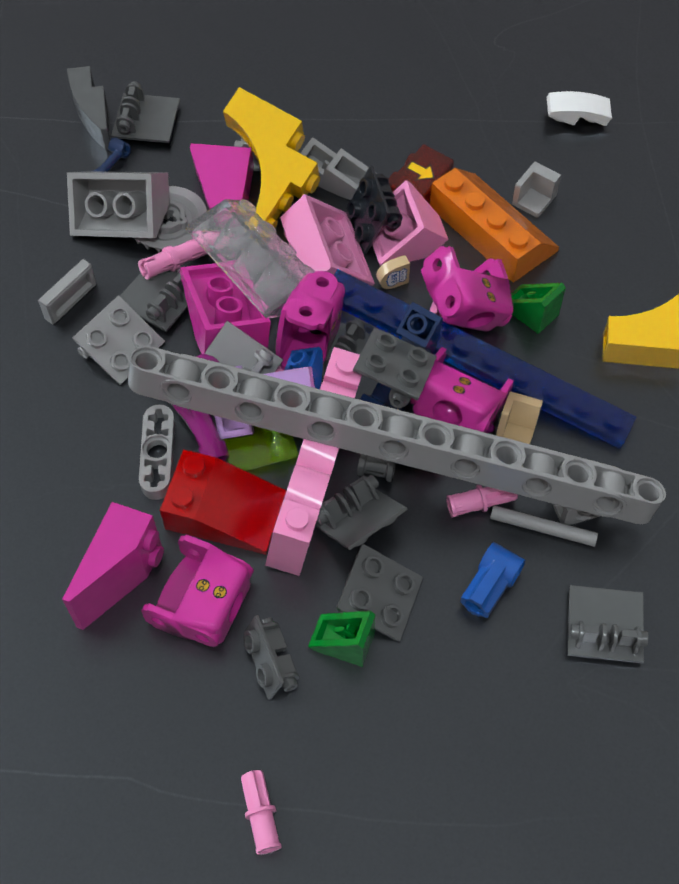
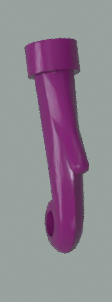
(204, 427)

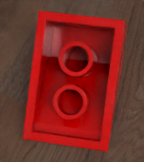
(221, 503)

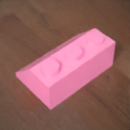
(324, 238)

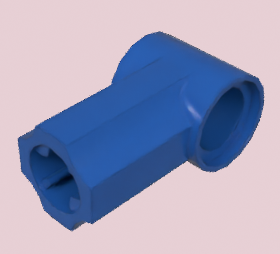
(496, 572)

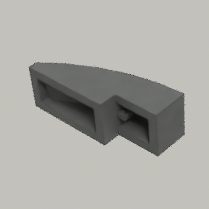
(90, 104)

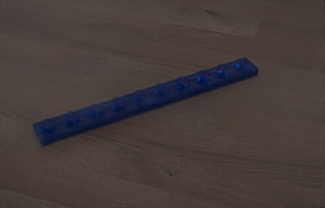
(494, 365)

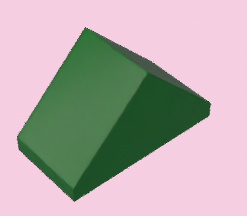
(537, 304)
(344, 635)

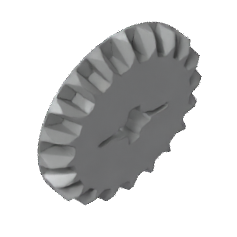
(184, 208)

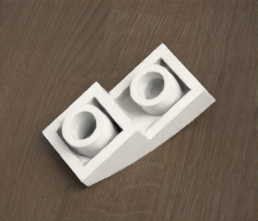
(571, 105)

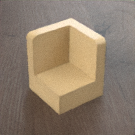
(519, 417)

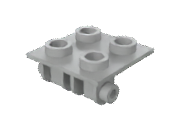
(113, 337)
(237, 348)

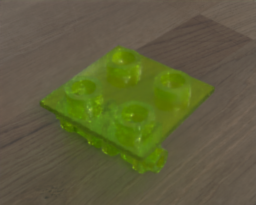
(260, 448)

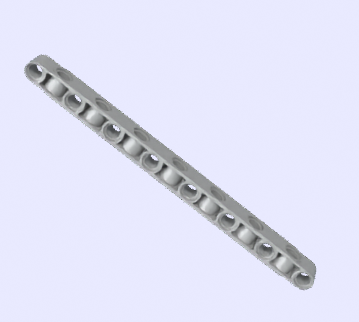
(394, 435)

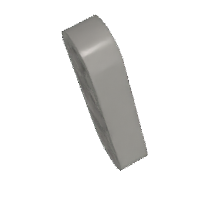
(151, 438)

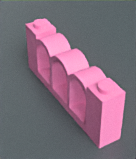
(310, 477)

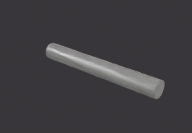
(544, 526)

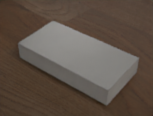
(67, 291)

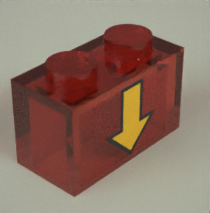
(422, 170)

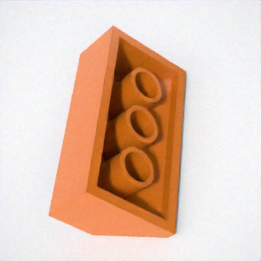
(490, 222)

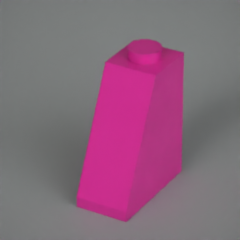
(223, 172)

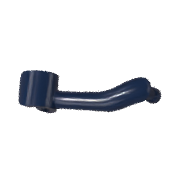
(119, 150)

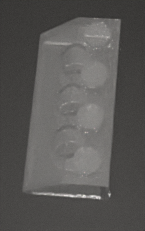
(250, 253)

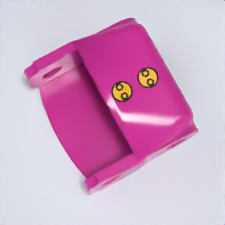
(468, 296)
(311, 306)
(459, 397)
(201, 594)

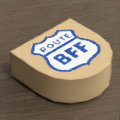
(394, 272)

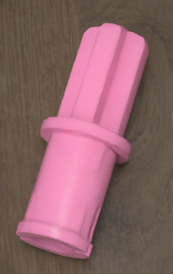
(477, 500)
(260, 812)

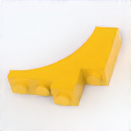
(275, 142)
(644, 337)

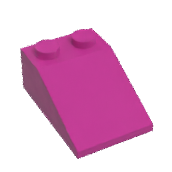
(216, 299)
(113, 564)

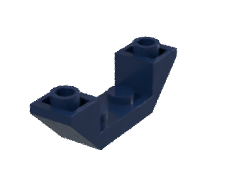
(418, 328)

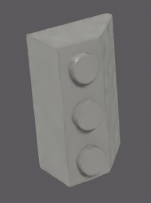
(117, 203)

